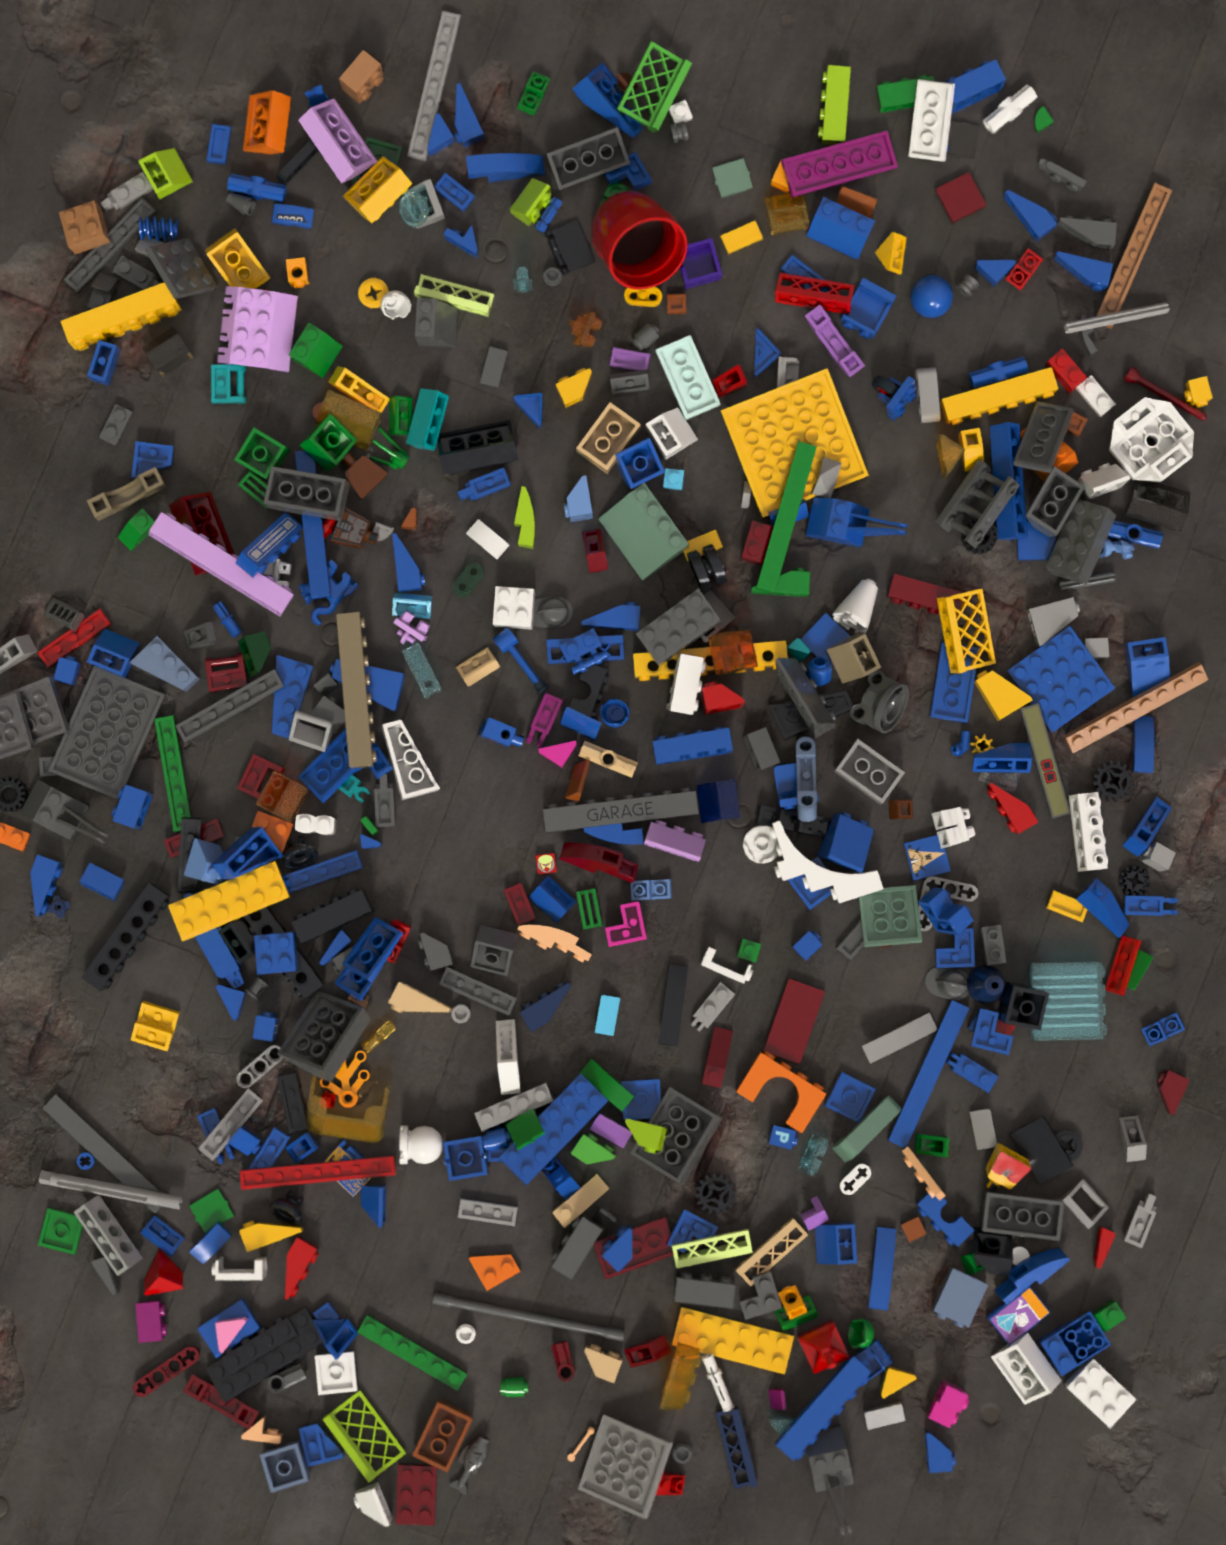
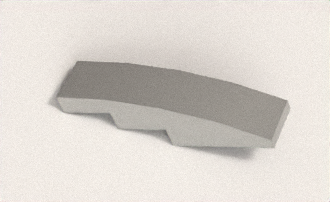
(899, 1037)

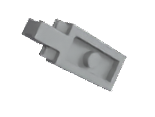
(127, 193)
(1141, 1221)

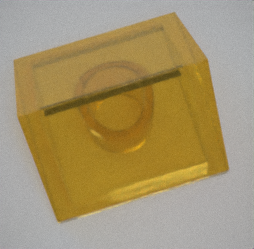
(948, 454)

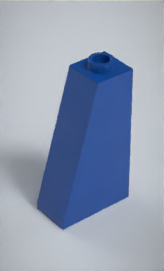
(384, 684)

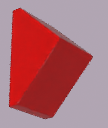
(730, 381)

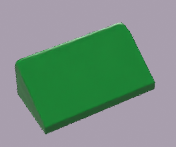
(400, 415)
(1140, 966)
(787, 1324)

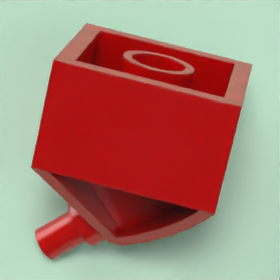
(823, 1346)

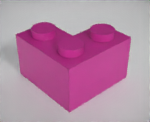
(631, 930)
(947, 1403)

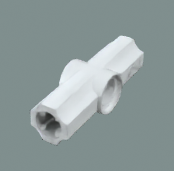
(1010, 109)

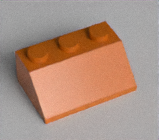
(266, 123)

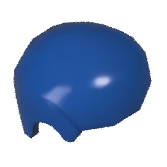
(614, 713)

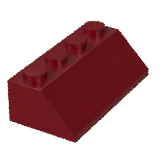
(203, 517)

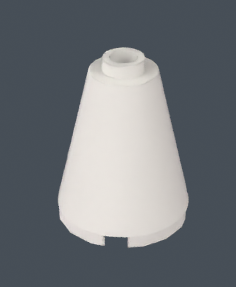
(857, 607)

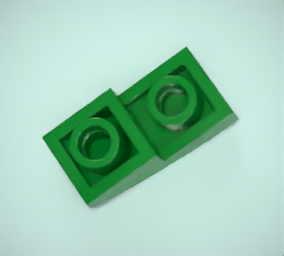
(533, 93)

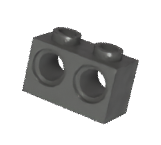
(992, 945)

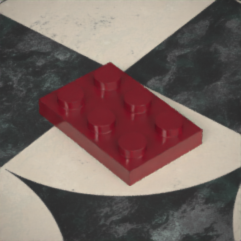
(416, 1494)

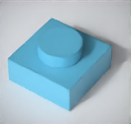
(673, 479)

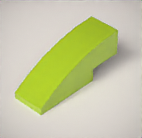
(525, 519)

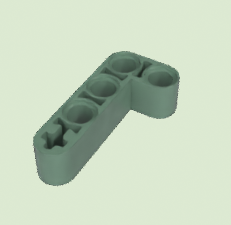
(867, 1129)

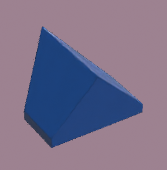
(532, 406)
(335, 1334)

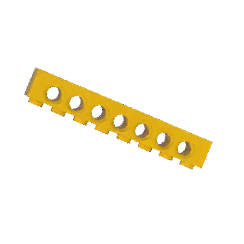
(641, 660)

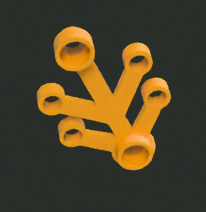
(344, 1075)

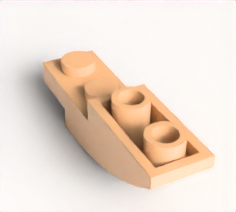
(547, 936)

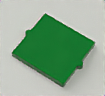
(525, 1128)
(211, 1209)

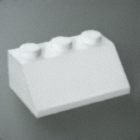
(1026, 1369)

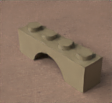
(121, 498)

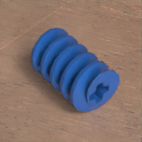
(158, 228)

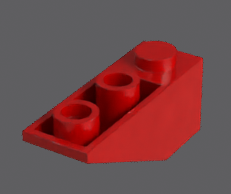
(1016, 812)
(298, 1259)

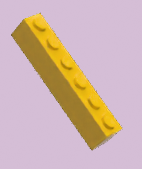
(999, 395)

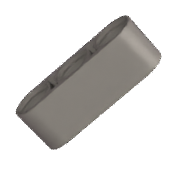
(928, 395)
(252, 1070)

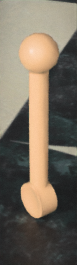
(571, 1457)

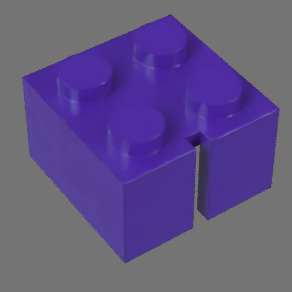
(700, 264)

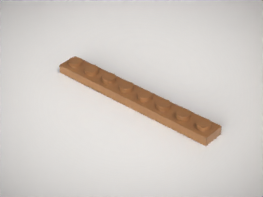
(1135, 250)
(1136, 707)

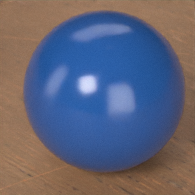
(931, 296)

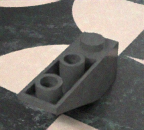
(1094, 233)

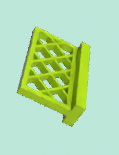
(351, 1448)

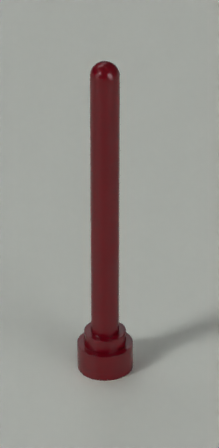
(1133, 376)

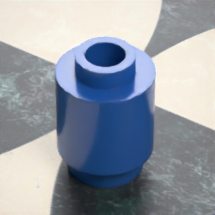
(496, 1139)

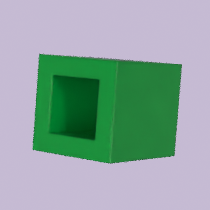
(748, 950)

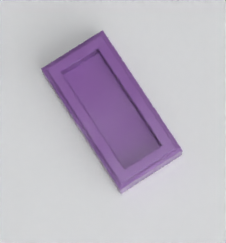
(629, 359)

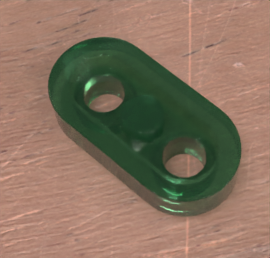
(468, 580)

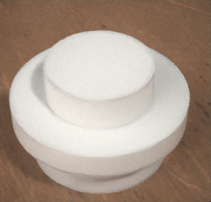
(465, 1333)

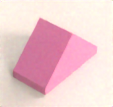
(227, 1330)

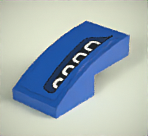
(292, 215)

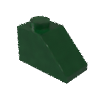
(255, 651)

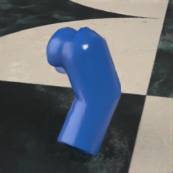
(962, 746)

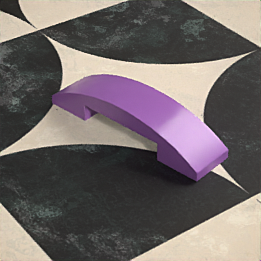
(833, 341)

